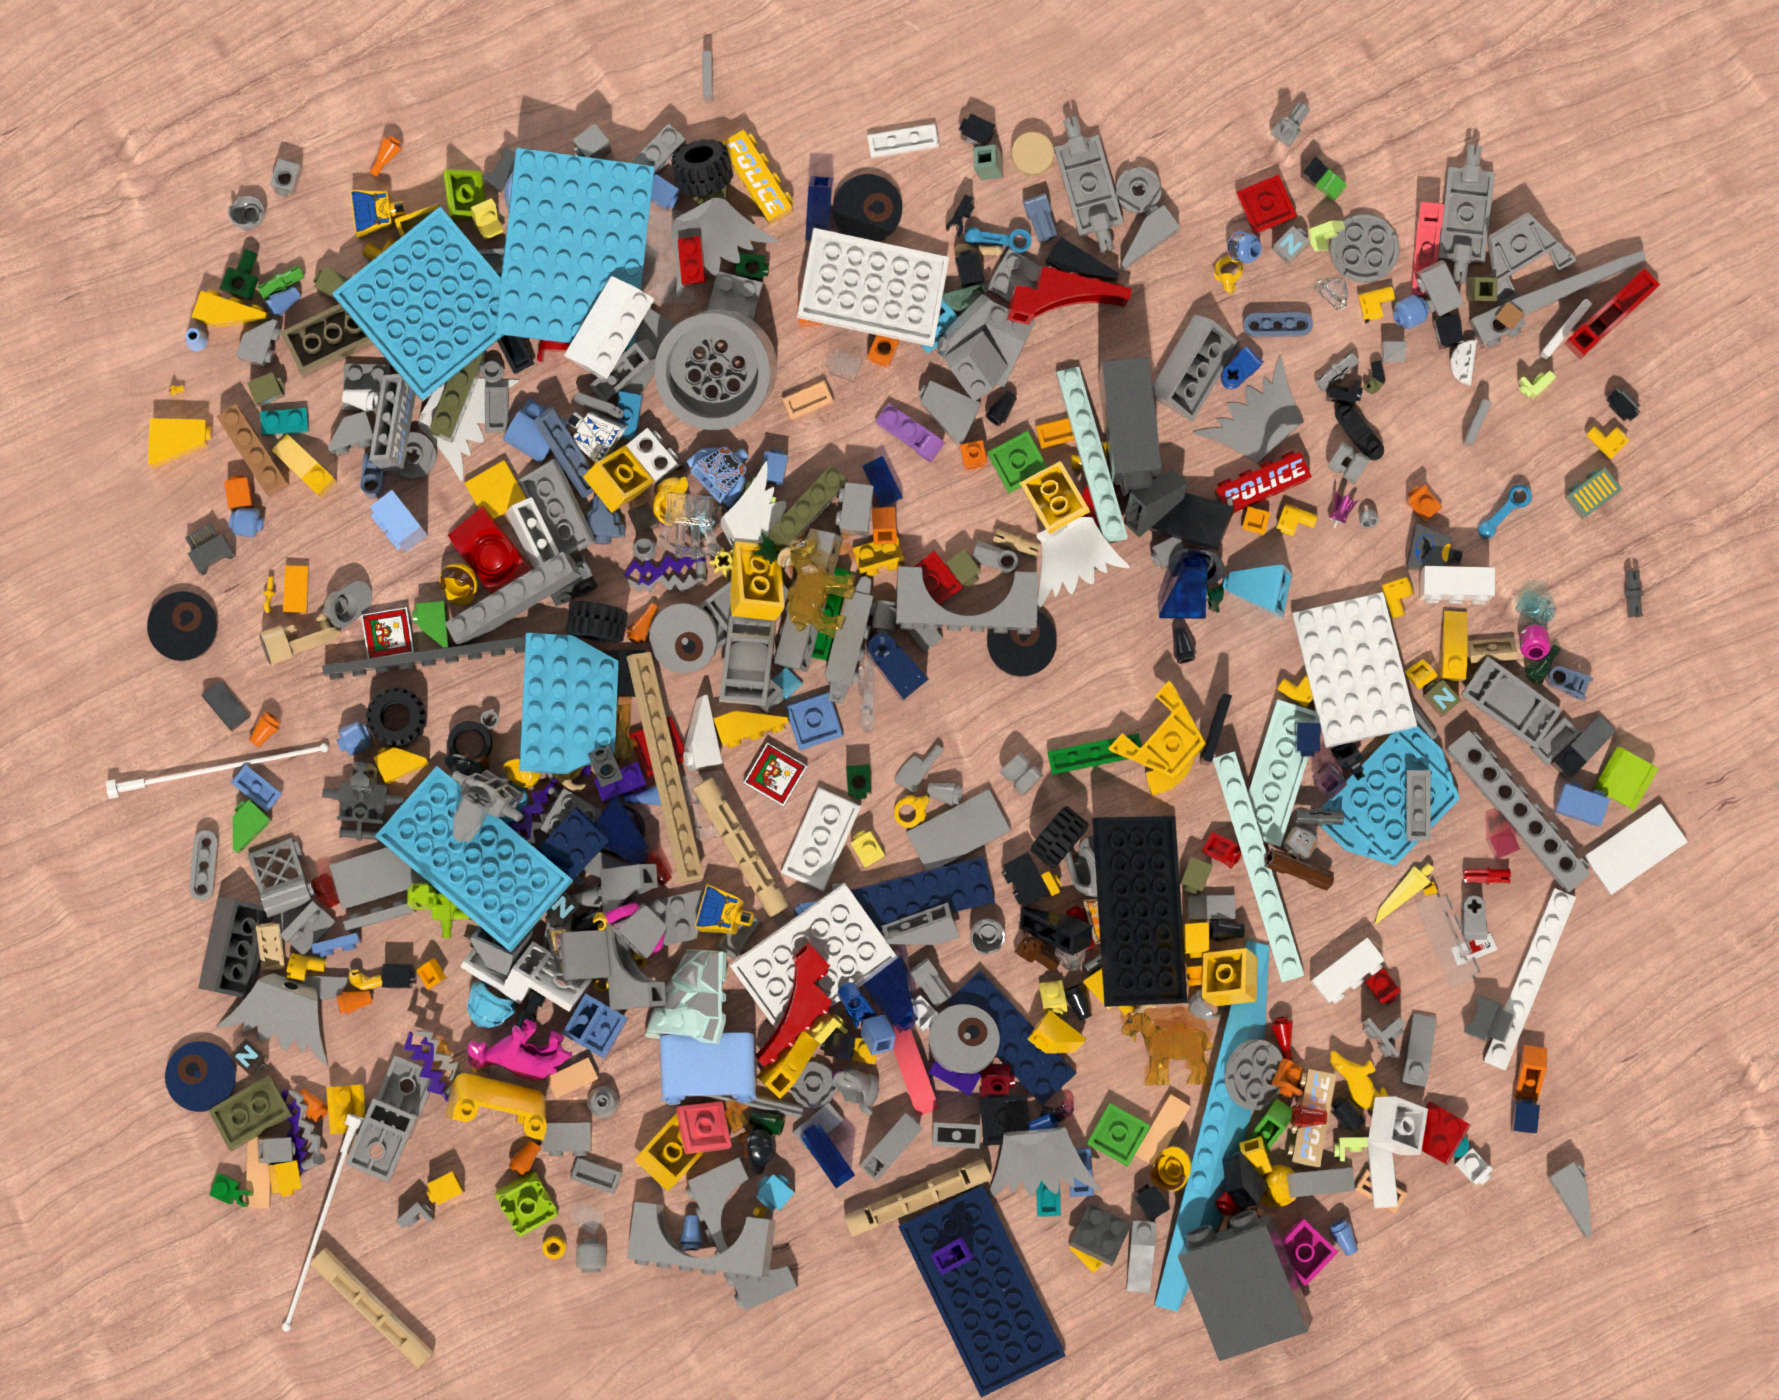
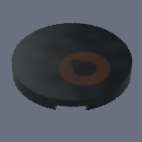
(867, 207)
(182, 626)
(1023, 654)

